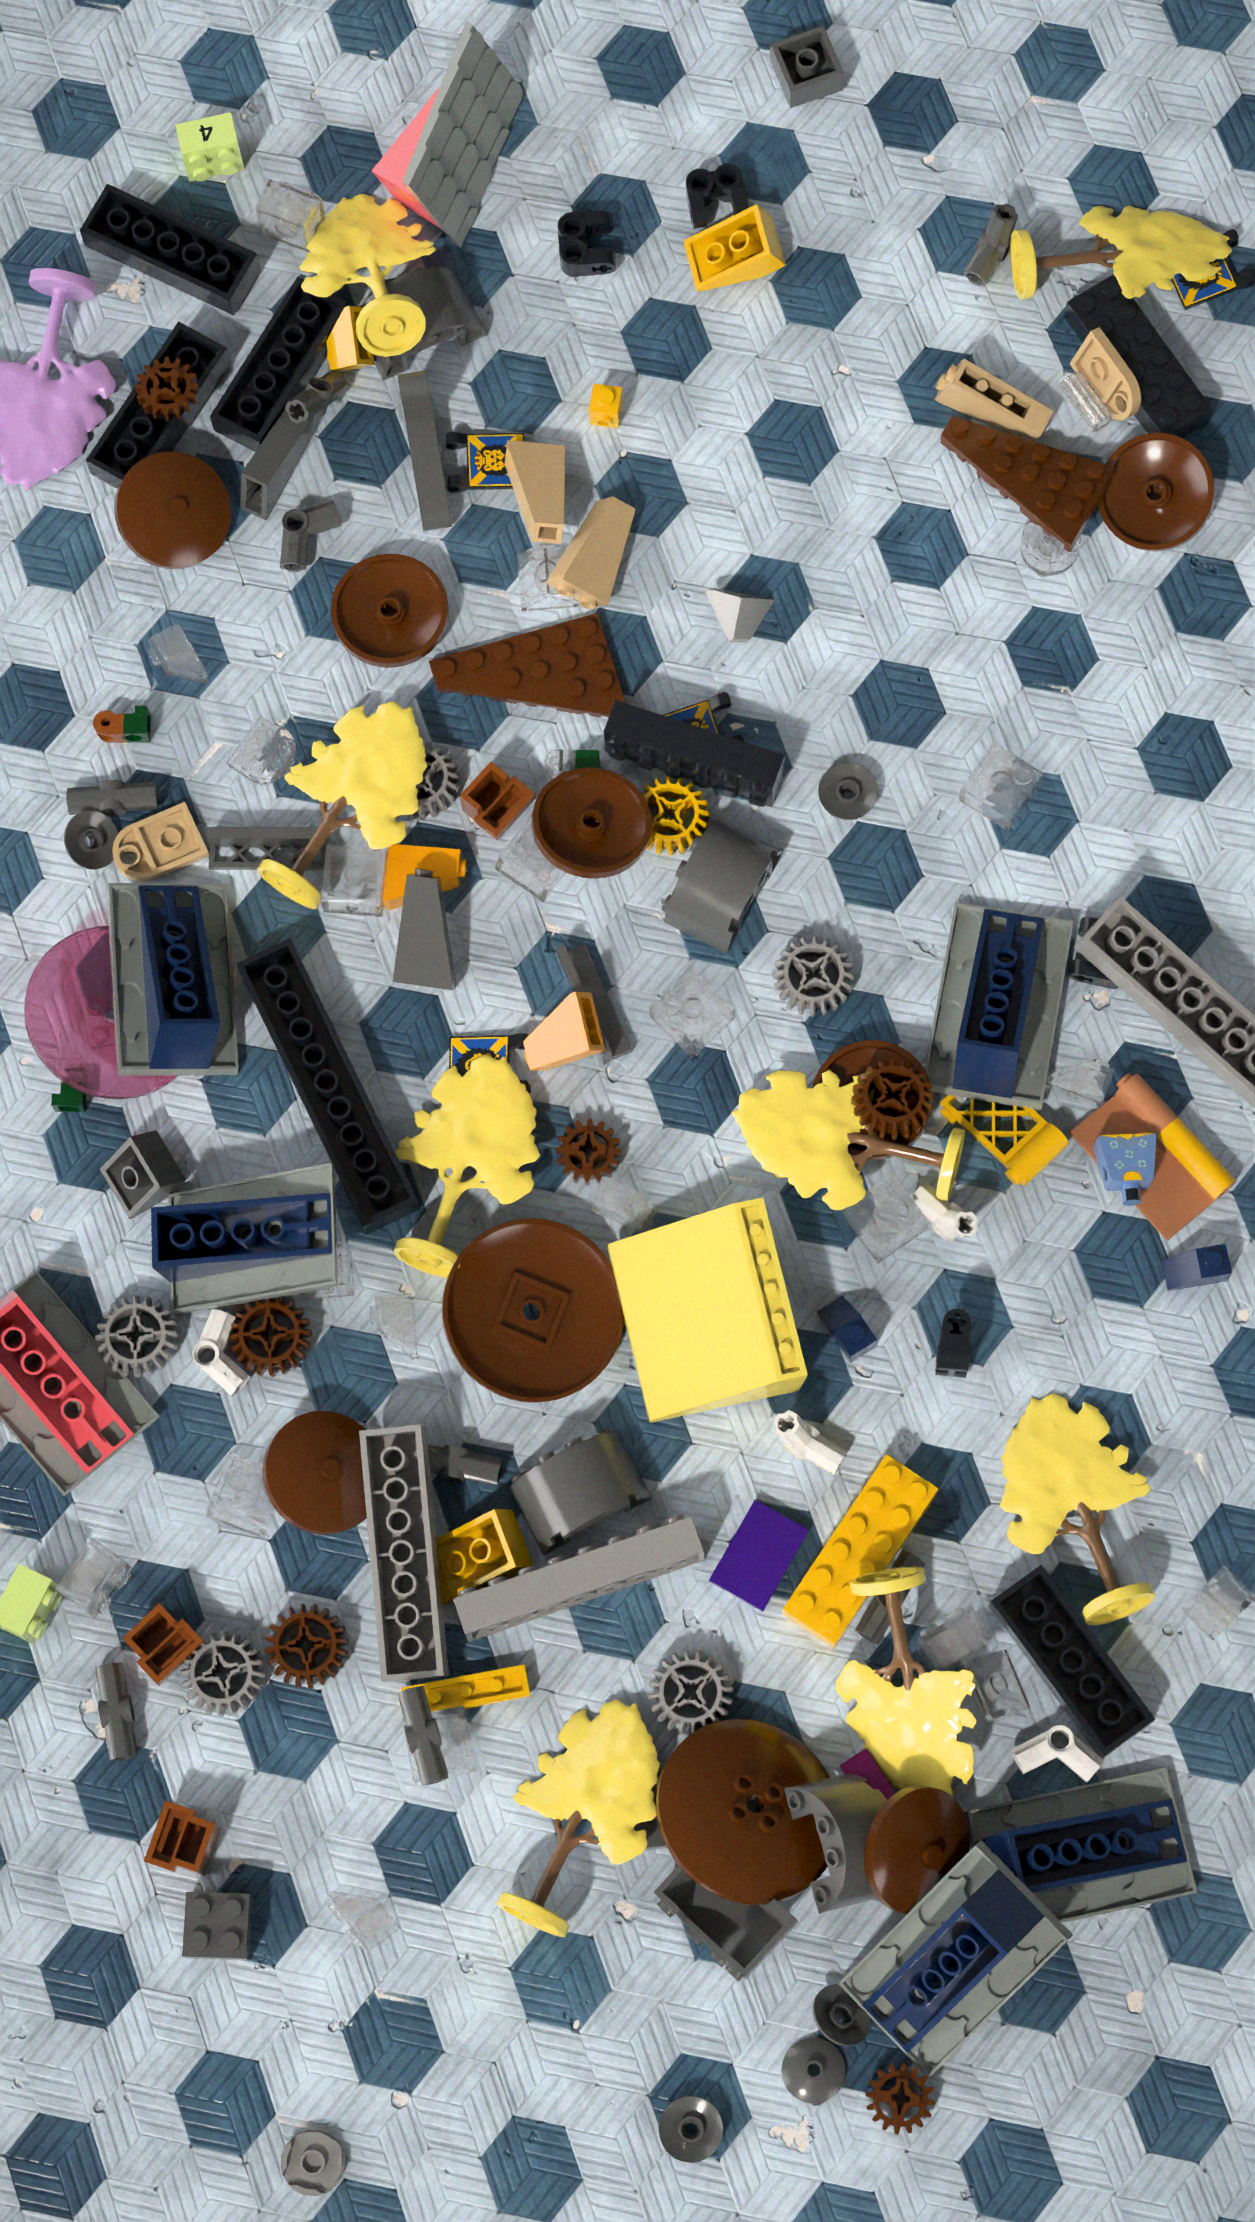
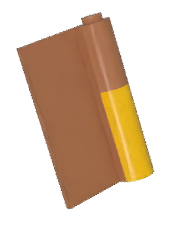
(1185, 1170)

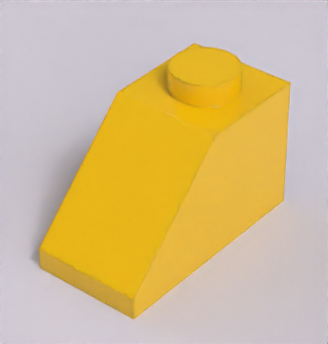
(343, 345)

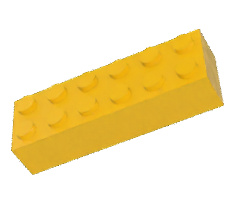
(860, 1545)

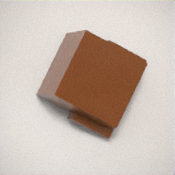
(495, 800)
(162, 1643)
(182, 1840)

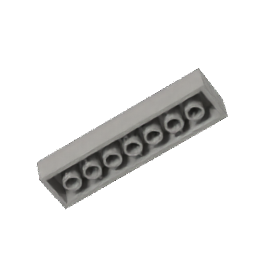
(1175, 993)
(403, 1553)
(579, 1578)

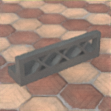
(260, 838)
(584, 978)

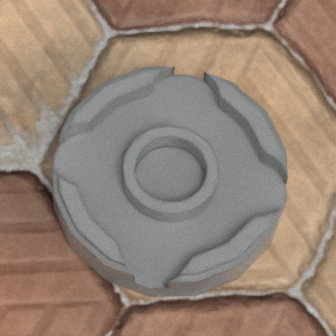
(312, 2162)

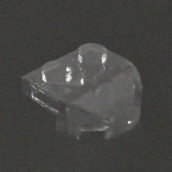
(264, 753)

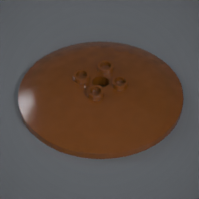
(575, 1302)
(714, 1832)

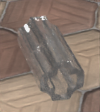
(1086, 401)

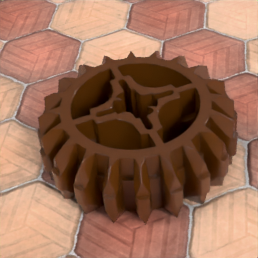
(884, 1080)
(257, 1336)
(320, 1644)

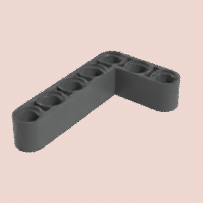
(424, 450)

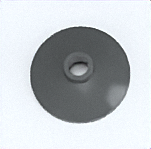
(850, 778)
(101, 834)
(854, 2021)
(810, 2088)
(673, 2123)

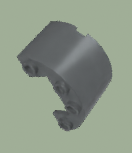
(445, 309)
(719, 883)
(577, 1488)
(843, 1815)
(732, 1930)

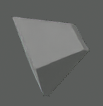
(738, 612)

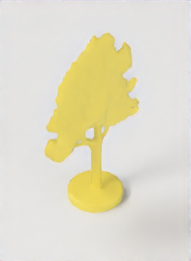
(361, 236)
(481, 1125)

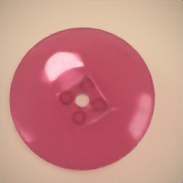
(68, 1019)

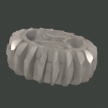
(436, 763)
(804, 968)
(124, 1336)
(236, 1670)
(701, 1683)

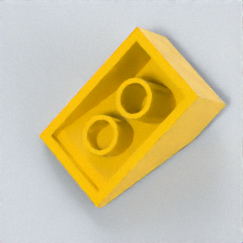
(735, 250)
(481, 1552)

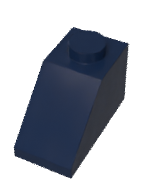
(1197, 1268)
(847, 1328)

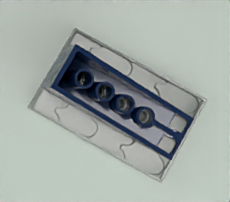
(172, 979)
(998, 1005)
(248, 1239)
(1092, 1844)
(955, 1959)

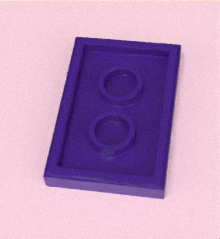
(758, 1555)

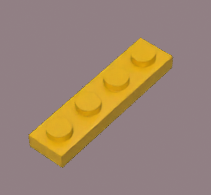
(477, 1688)

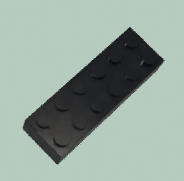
(170, 249)
(277, 366)
(1168, 394)
(138, 435)
(693, 754)
(1071, 1662)

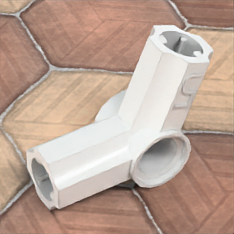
(945, 1218)
(221, 1368)
(807, 1443)
(1040, 1751)

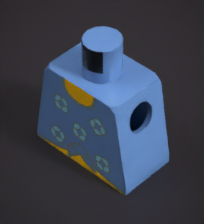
(1126, 1163)

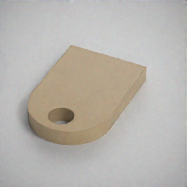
(1108, 375)
(161, 844)

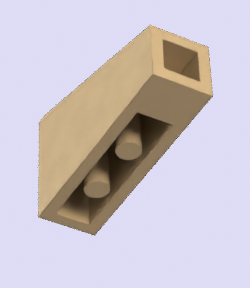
(991, 401)
(539, 486)
(594, 554)

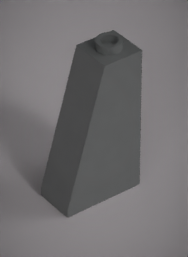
(273, 464)
(423, 938)

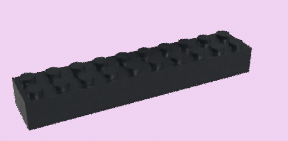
(328, 1086)

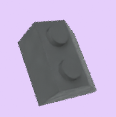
(142, 1173)

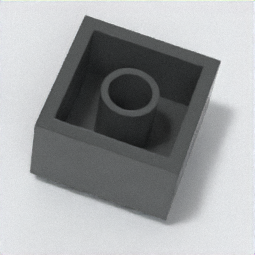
(806, 66)
(218, 1926)

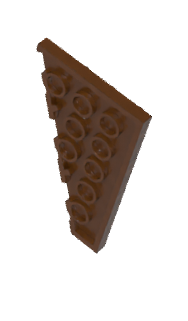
(1045, 482)
(549, 667)

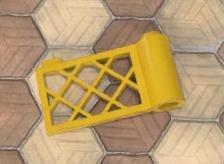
(1028, 1155)

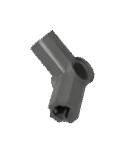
(992, 245)
(295, 542)

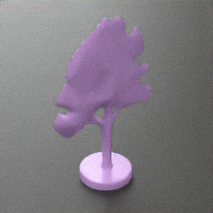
(47, 419)

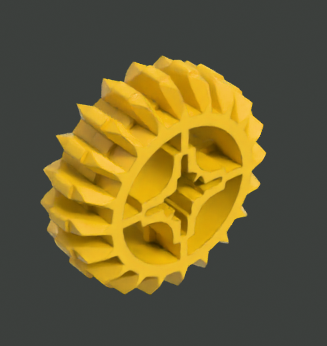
(686, 800)

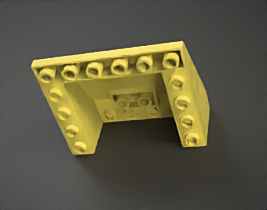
(708, 1312)

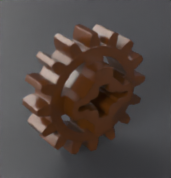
(169, 377)
(600, 1151)
(914, 2100)

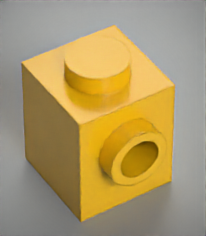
(605, 405)

